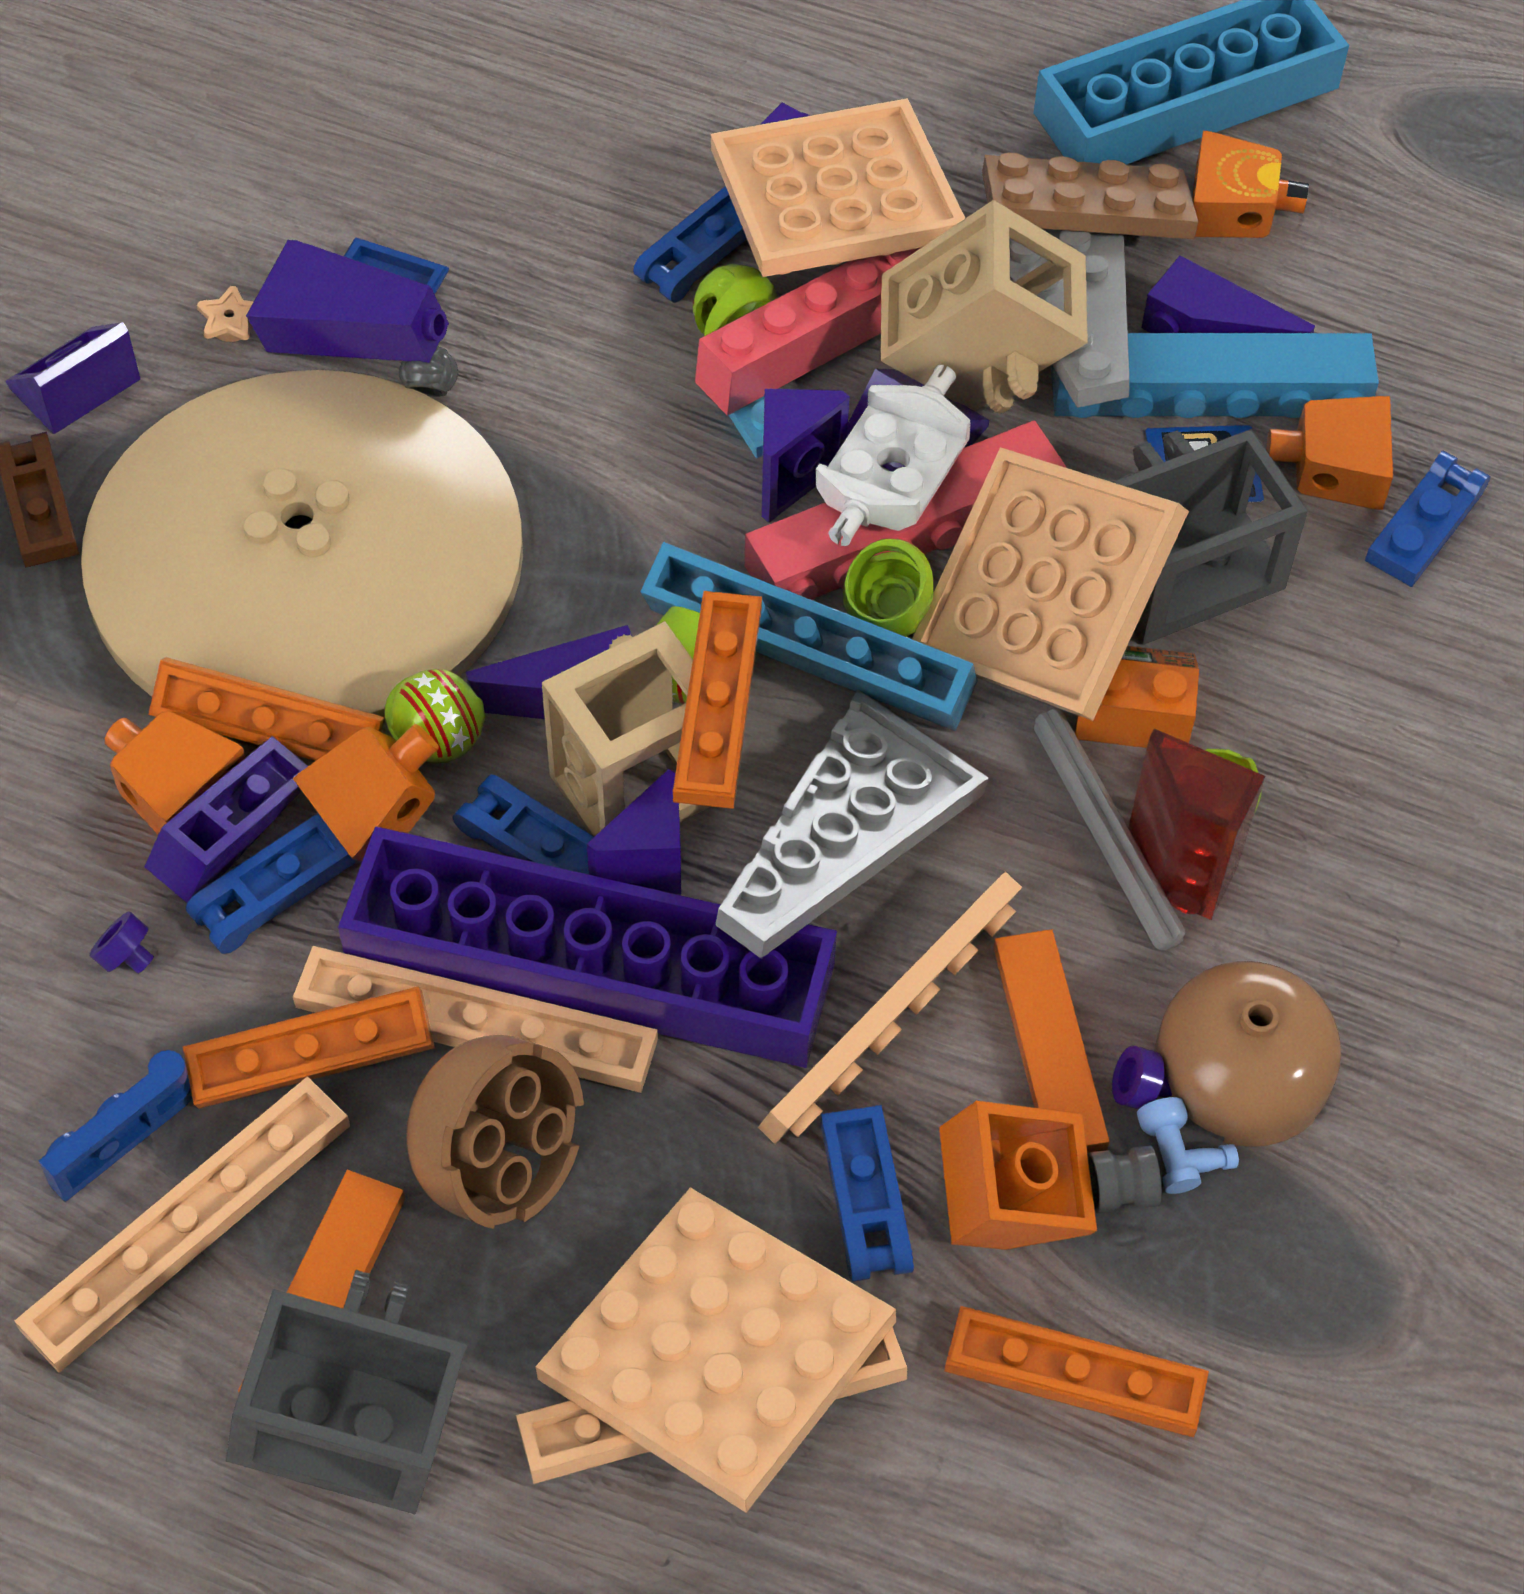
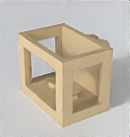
(964, 312)
(612, 718)

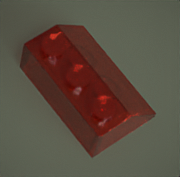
(1192, 820)

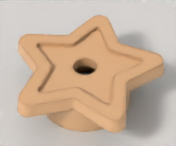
(222, 327)

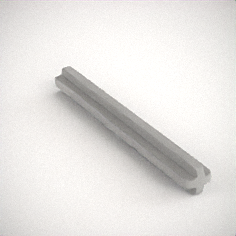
(1109, 830)

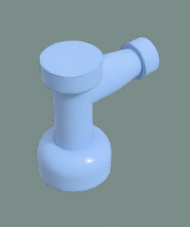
(1164, 1120)

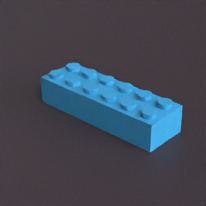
(1189, 79)

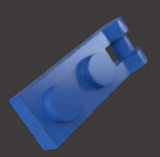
(694, 244)
(1426, 519)
(525, 830)
(269, 883)
(118, 1126)
(866, 1191)

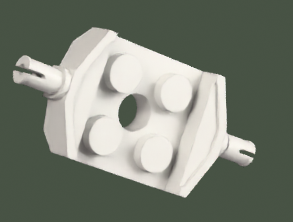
(898, 426)

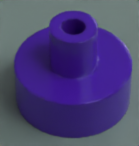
(122, 944)
(1139, 1078)

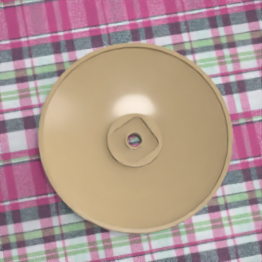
(391, 577)

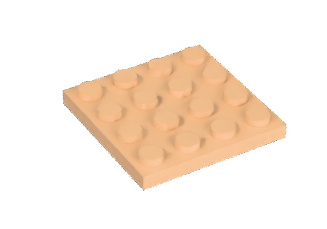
(835, 186)
(1050, 580)
(717, 1348)

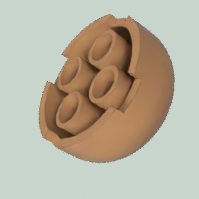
(1250, 1052)
(476, 1103)

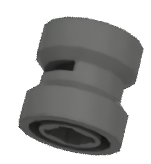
(1125, 1179)

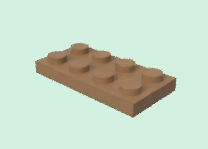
(1093, 195)

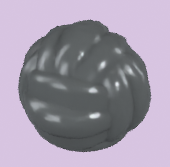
(433, 377)

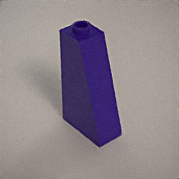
(344, 309)

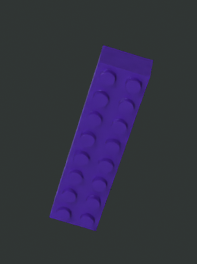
(585, 945)

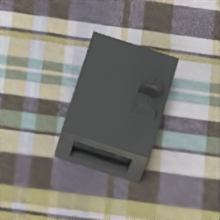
(1219, 552)
(345, 1397)

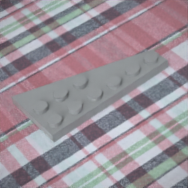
(1100, 367)
(849, 817)

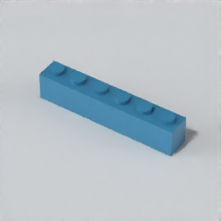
(1234, 374)
(824, 639)

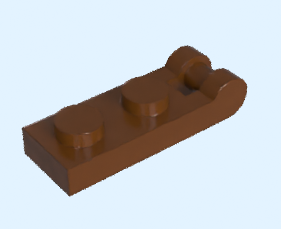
(36, 501)

